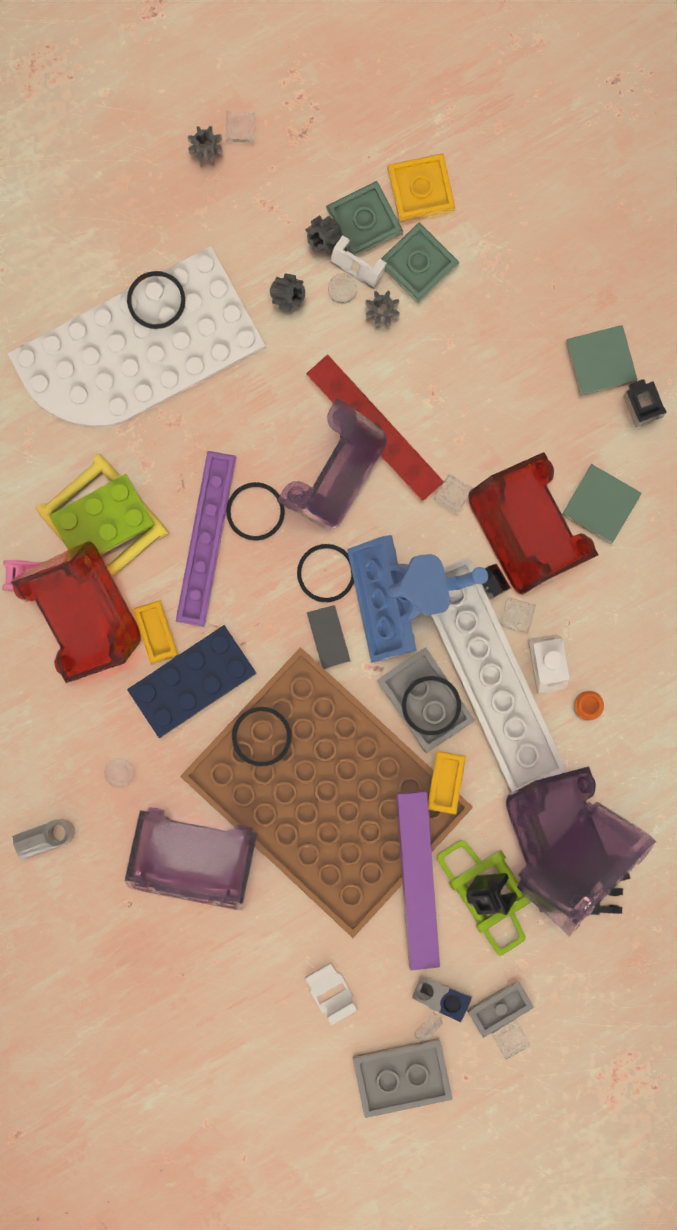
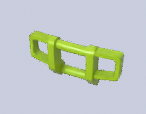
(459, 883)

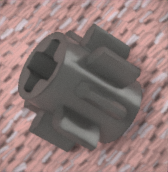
(200, 138)
(323, 233)
(287, 292)
(377, 303)

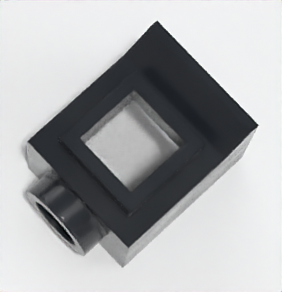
(644, 402)
(486, 895)

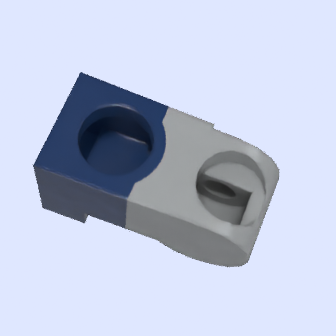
(442, 998)

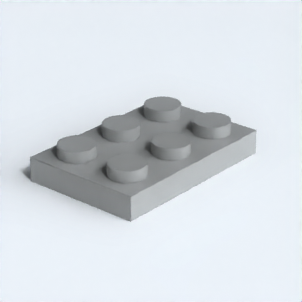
(429, 703)
(402, 1078)

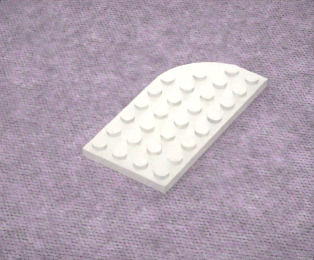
(114, 369)

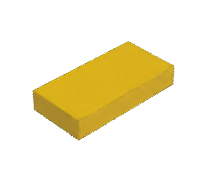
(155, 632)
(446, 782)

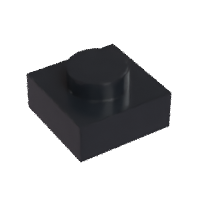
(496, 581)

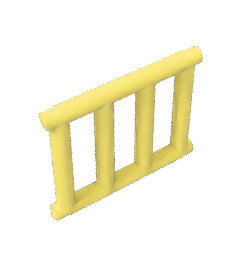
(102, 465)

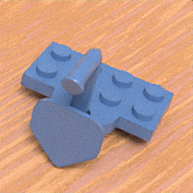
(396, 593)

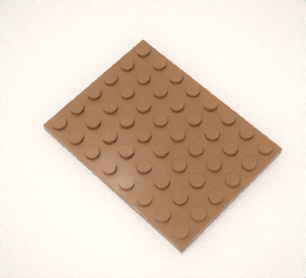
(331, 799)

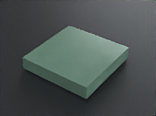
(365, 218)
(419, 262)
(601, 360)
(601, 503)

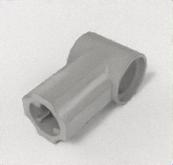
(41, 838)

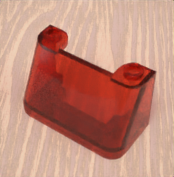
(527, 525)
(81, 610)

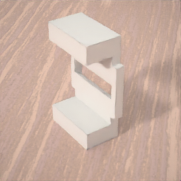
(345, 260)
(338, 1006)

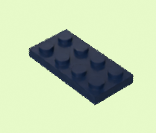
(191, 681)

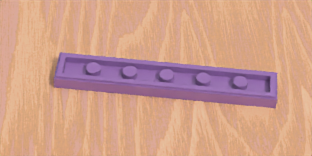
(206, 539)
(417, 880)

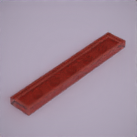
(398, 452)

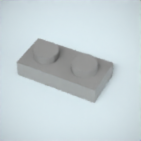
(500, 1009)

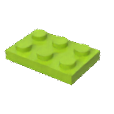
(103, 517)

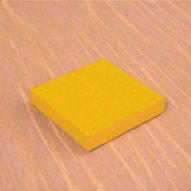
(421, 187)

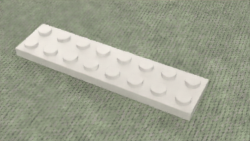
(496, 685)

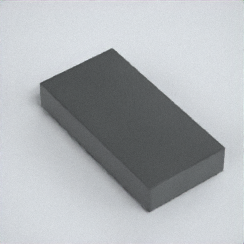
(328, 637)

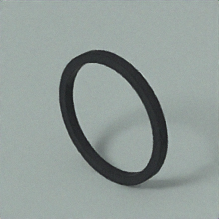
(150, 274)
(230, 501)
(306, 591)
(434, 678)
(234, 733)

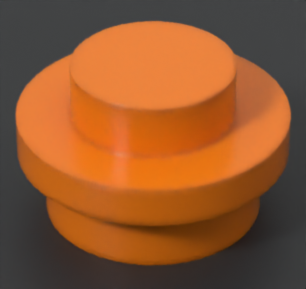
(589, 705)

